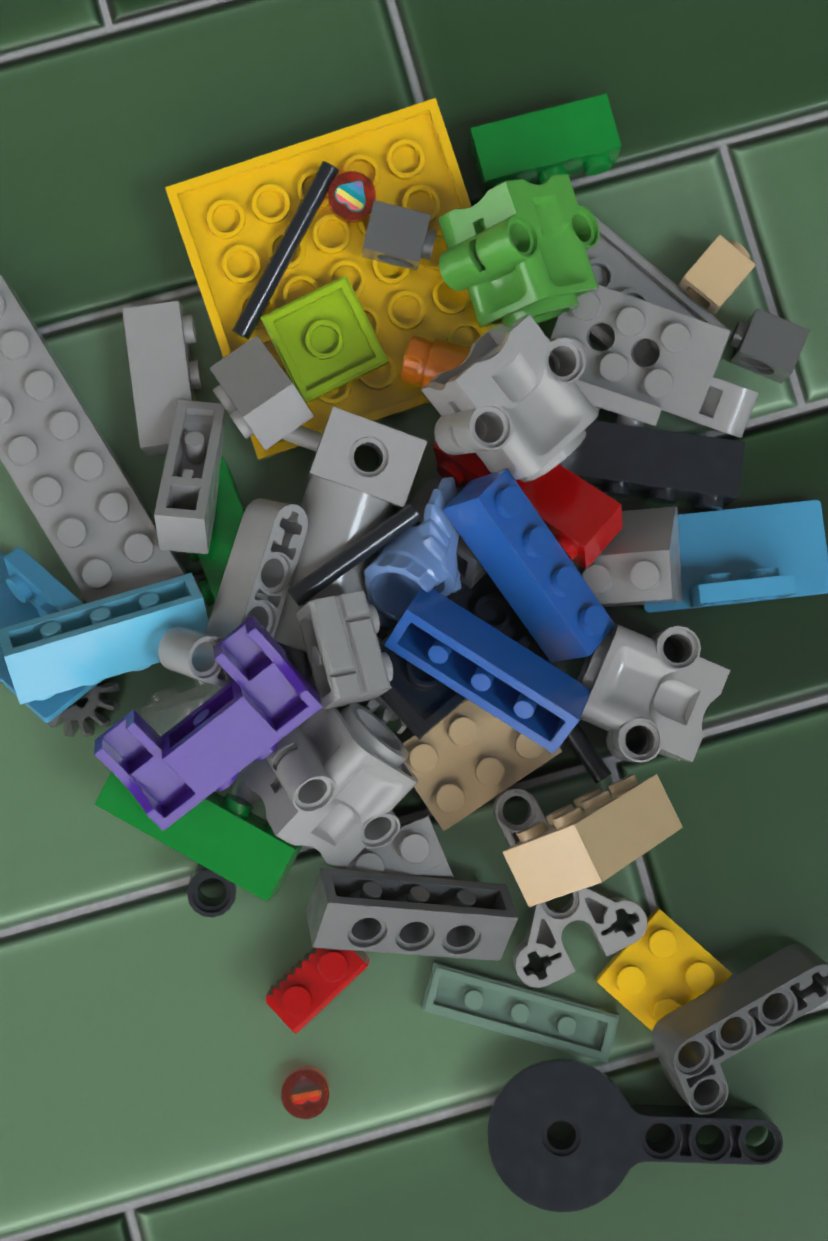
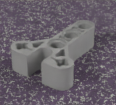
(547, 924)

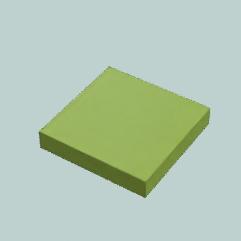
(324, 339)

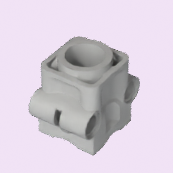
(514, 401)
(644, 690)
(334, 783)

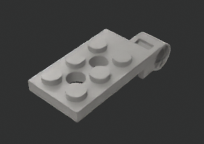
(683, 374)

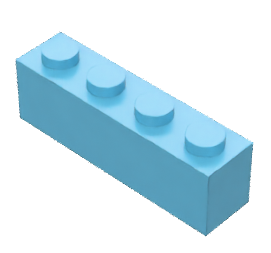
(98, 638)

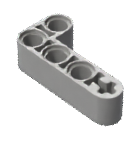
(252, 584)

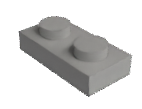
(629, 410)

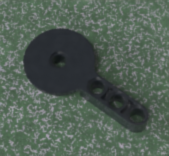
(606, 1136)

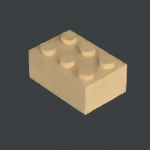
(592, 840)

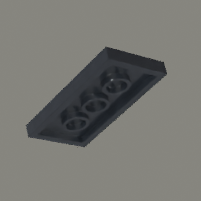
(421, 698)

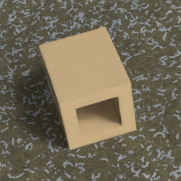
(717, 274)

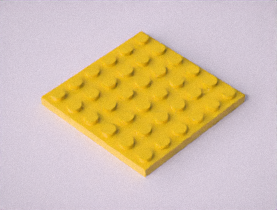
(241, 212)

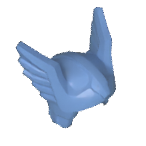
(417, 558)

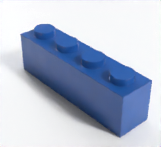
(529, 566)
(489, 669)

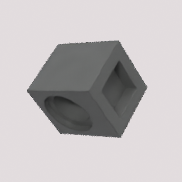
(398, 236)
(767, 345)

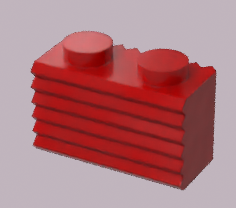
(314, 984)

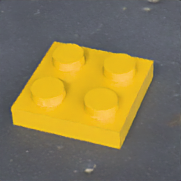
(660, 971)

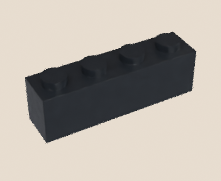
(659, 464)

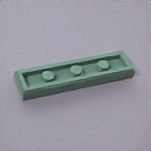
(520, 1011)

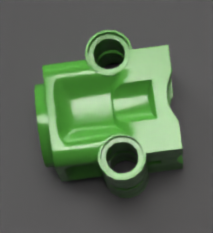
(521, 251)

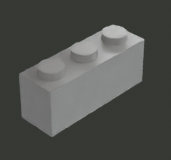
(160, 368)

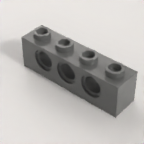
(410, 915)

